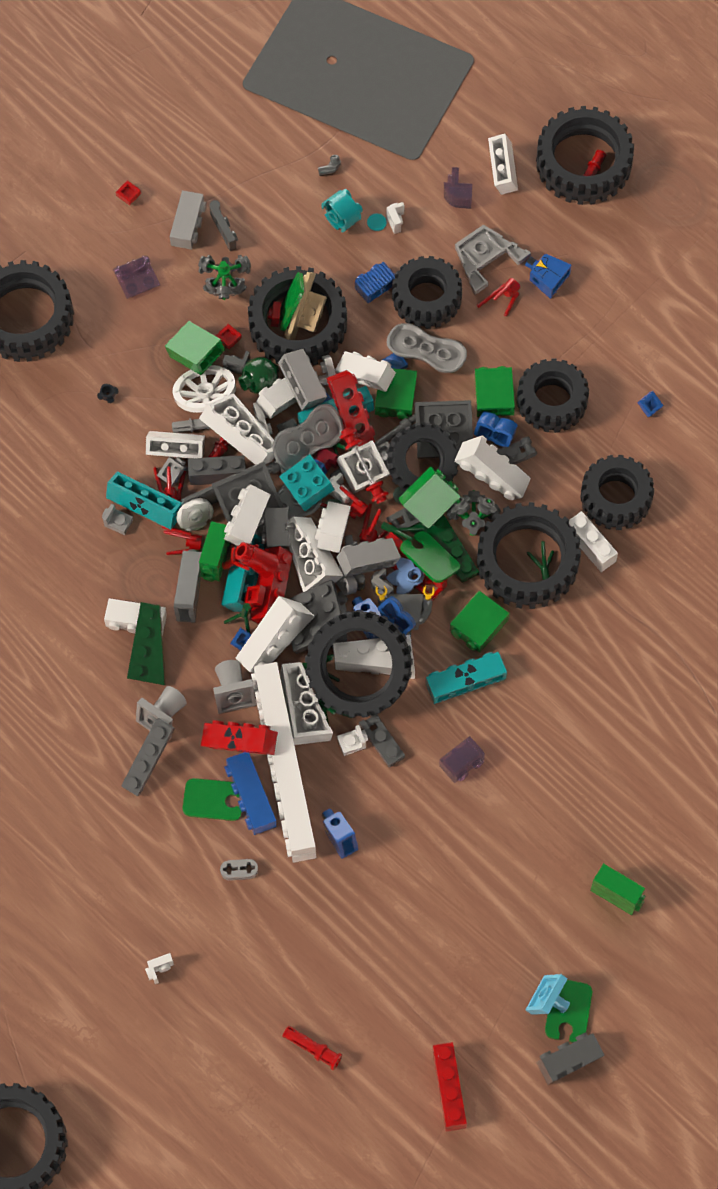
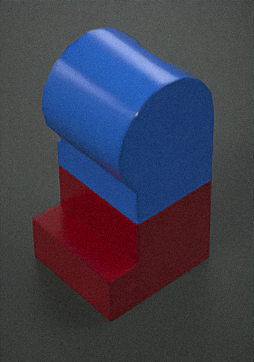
(326, 459)

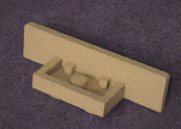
(308, 310)

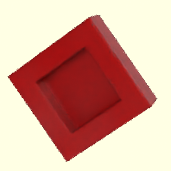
(128, 192)
(274, 314)
(229, 336)
(255, 595)

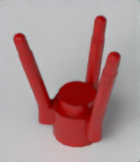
(509, 289)
(169, 490)
(358, 507)
(371, 534)
(193, 541)

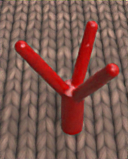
(233, 561)

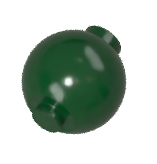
(258, 374)

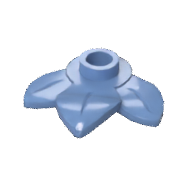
(403, 576)

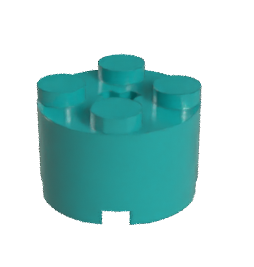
(342, 210)

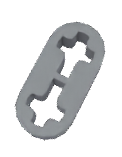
(347, 584)
(239, 874)

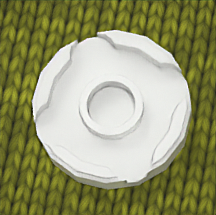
(194, 514)

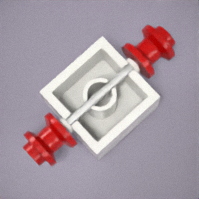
(363, 466)

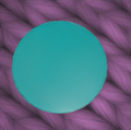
(376, 222)

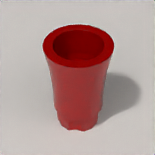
(257, 559)

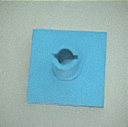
(548, 995)

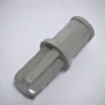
(188, 425)

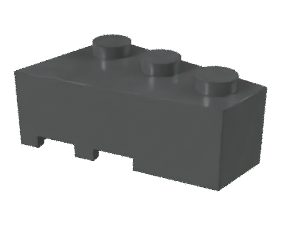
(569, 1057)

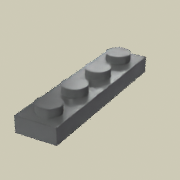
(148, 757)

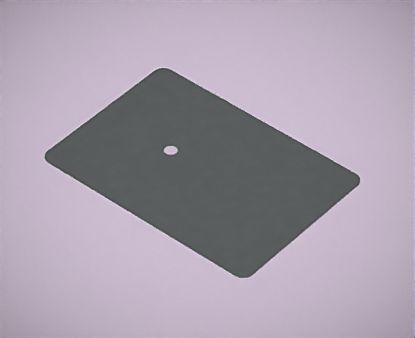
(386, 78)

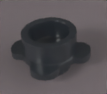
(107, 388)

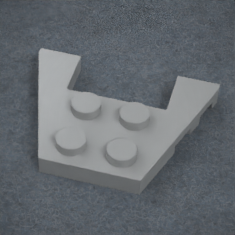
(483, 248)

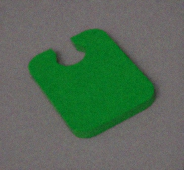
(291, 301)
(432, 559)
(207, 800)
(576, 1015)

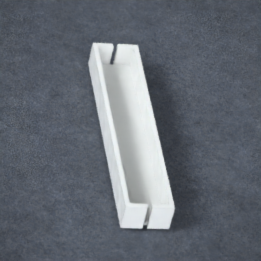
(284, 763)

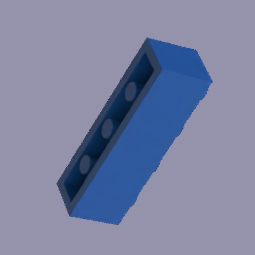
(251, 793)

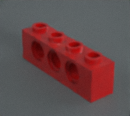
(337, 385)

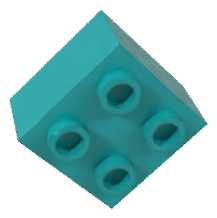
(307, 482)

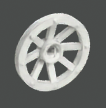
(204, 392)

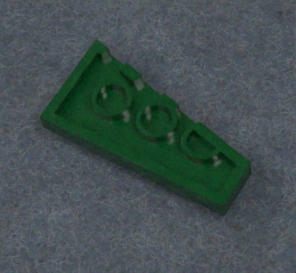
(447, 538)
(147, 650)

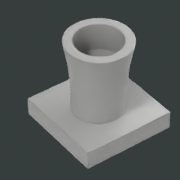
(233, 692)
(164, 708)

